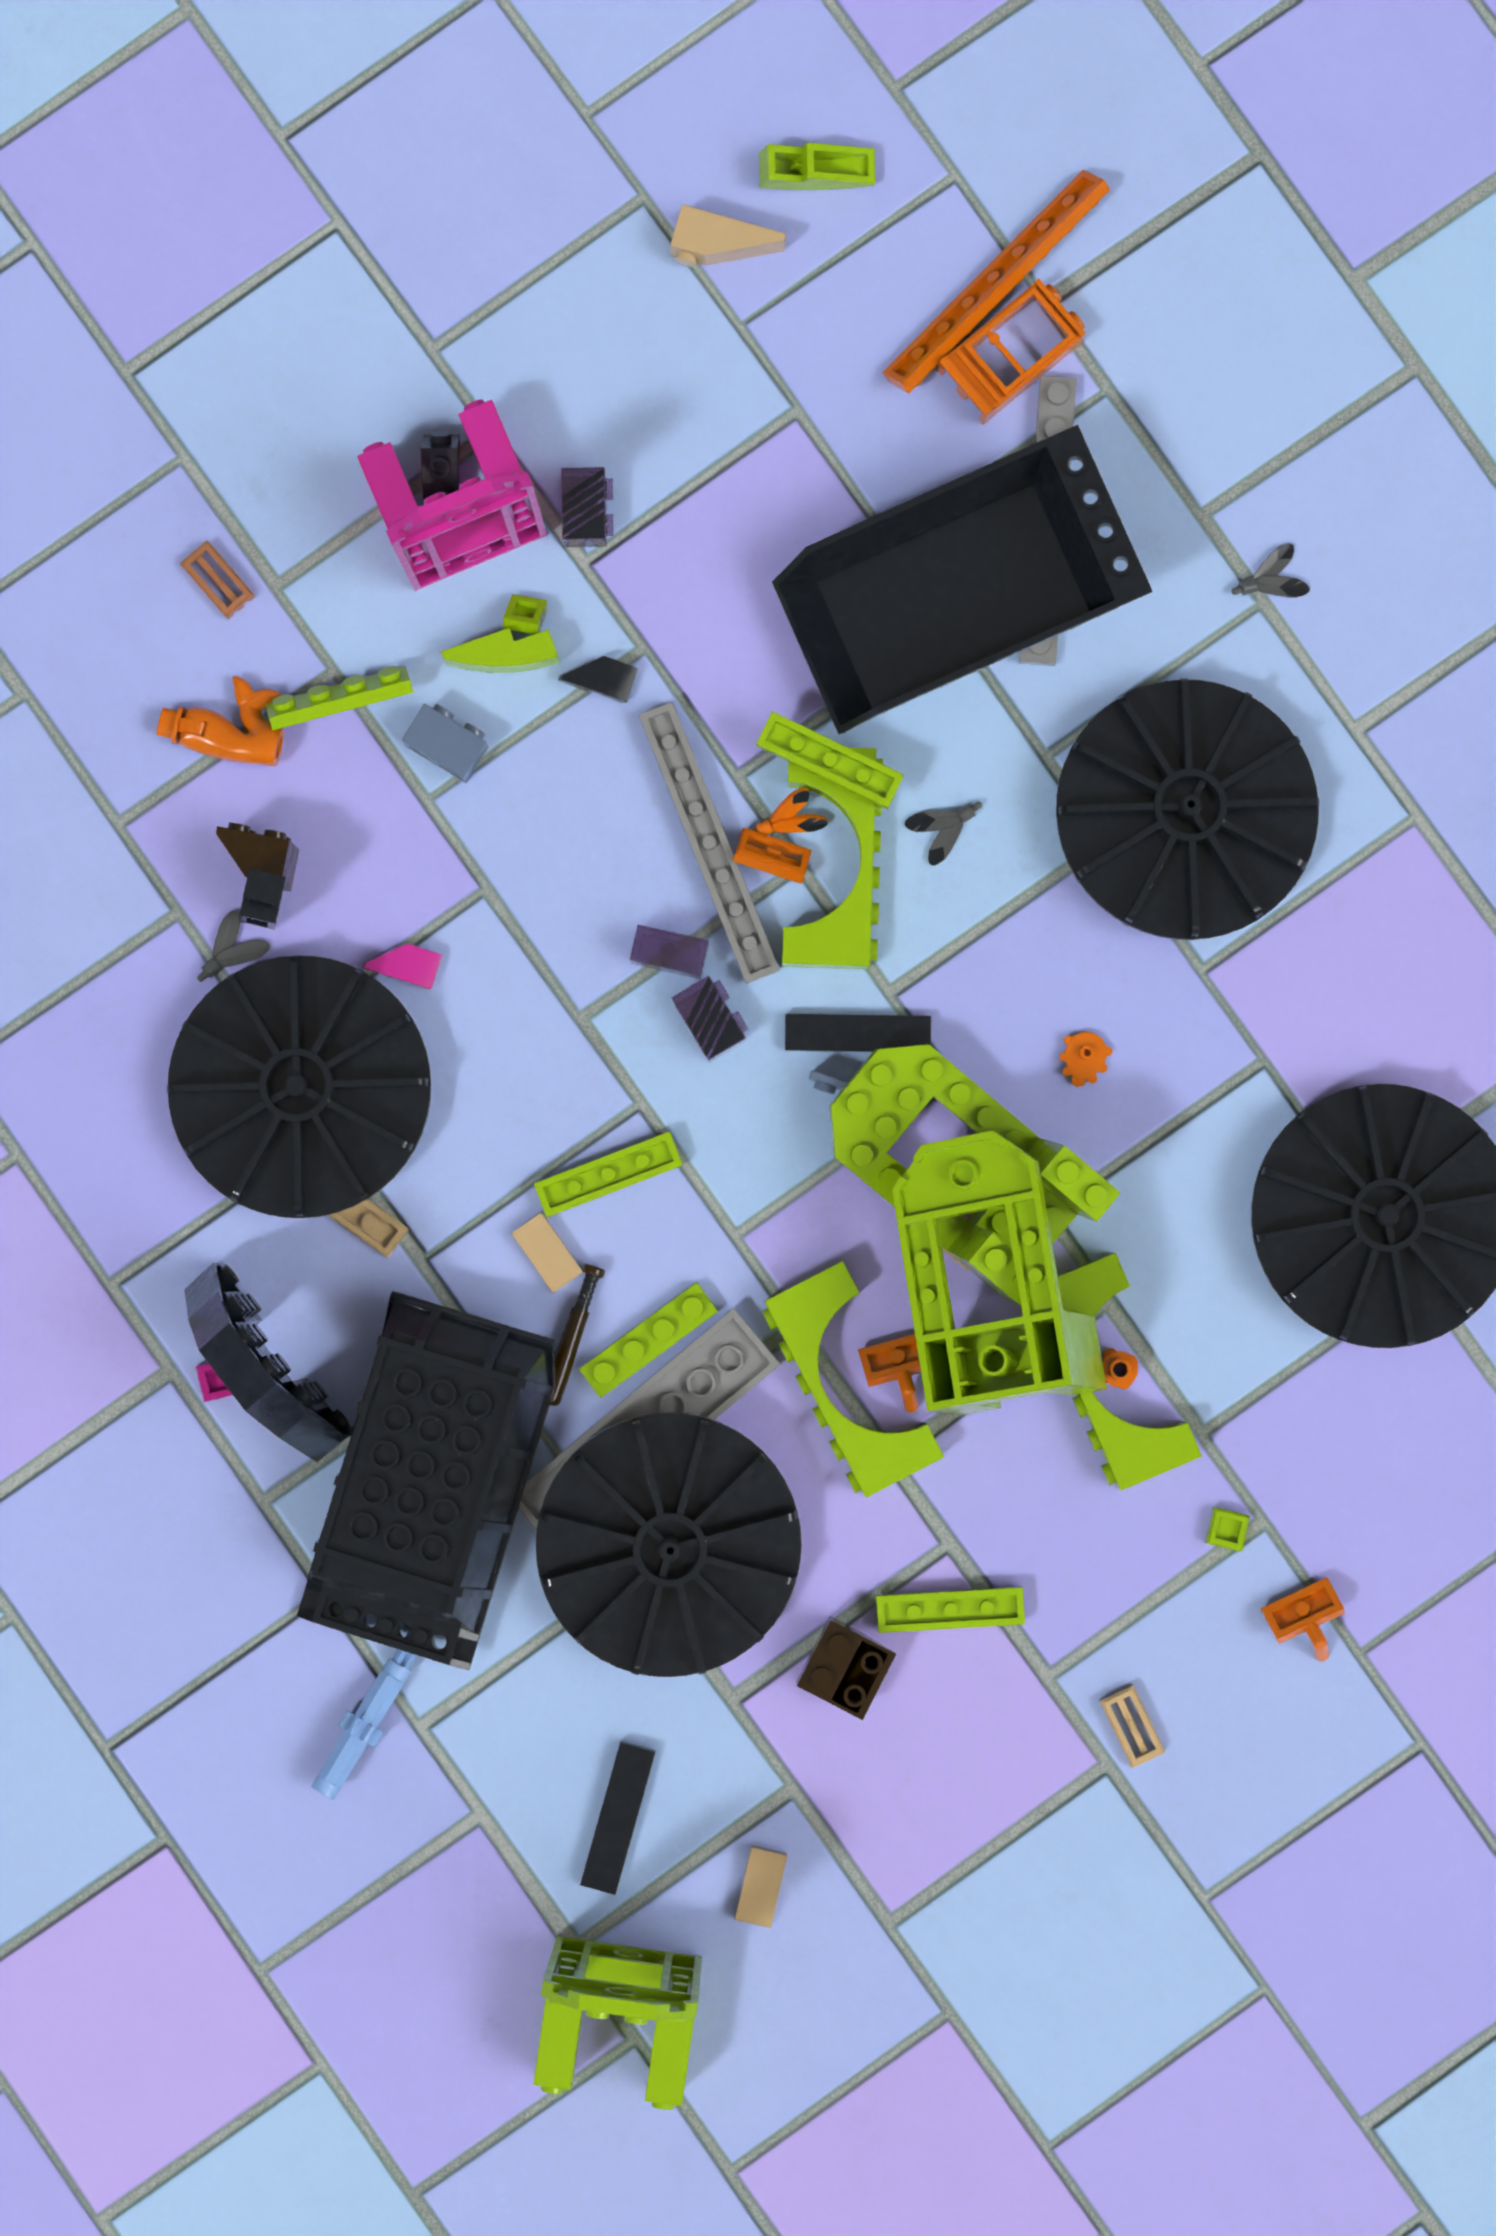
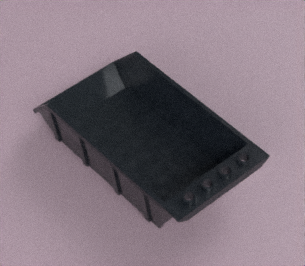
(958, 579)
(431, 1480)

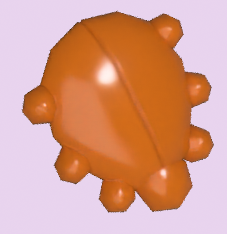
(1084, 1057)

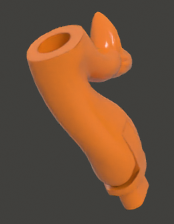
(217, 737)

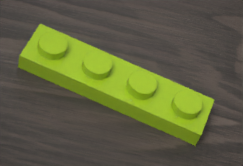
(351, 694)
(829, 760)
(608, 1174)
(648, 1340)
(950, 1609)

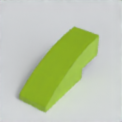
(816, 167)
(502, 654)

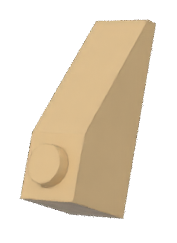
(715, 239)

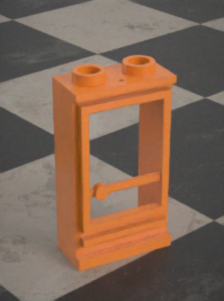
(975, 377)

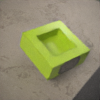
(525, 614)

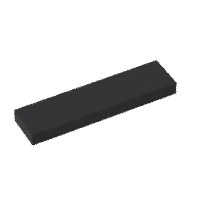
(854, 1032)
(617, 1817)

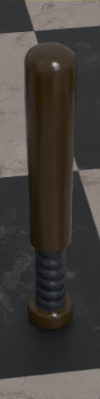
(573, 1331)

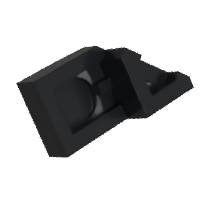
(603, 677)

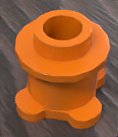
(1130, 1363)

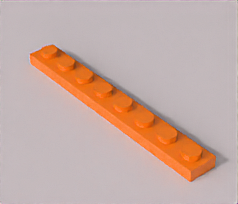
(996, 281)

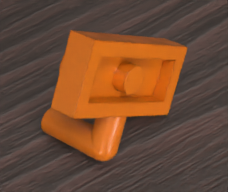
(891, 1362)
(1303, 1613)

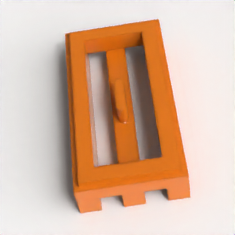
(772, 858)

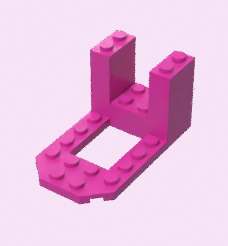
(466, 525)

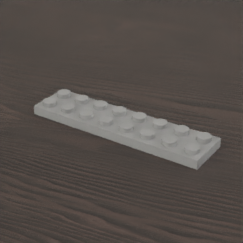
(696, 1382)

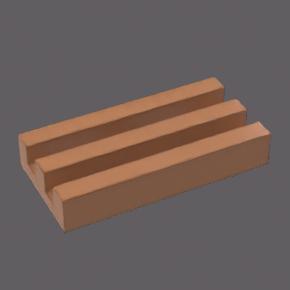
(237, 602)

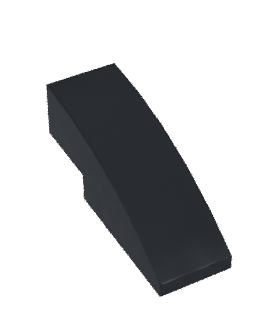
(262, 899)

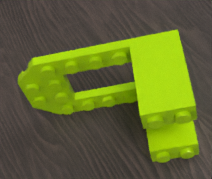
(888, 1097)
(1003, 1359)
(622, 1983)

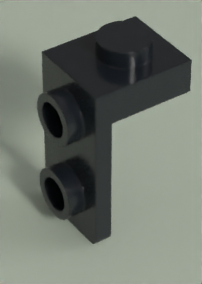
(440, 462)

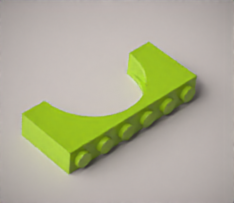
(844, 935)
(1129, 1450)
(873, 1455)

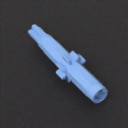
(363, 1725)

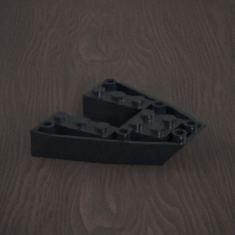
(234, 1346)

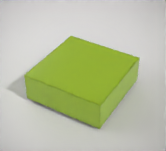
(1227, 1529)

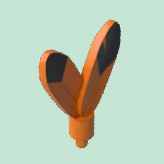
(785, 818)

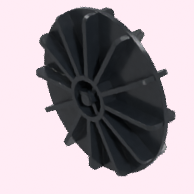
(1187, 809)
(299, 1086)
(1379, 1216)
(668, 1544)

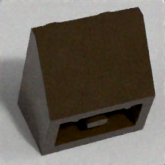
(266, 852)
(845, 1668)

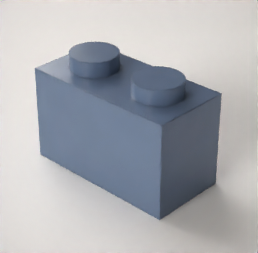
(446, 742)

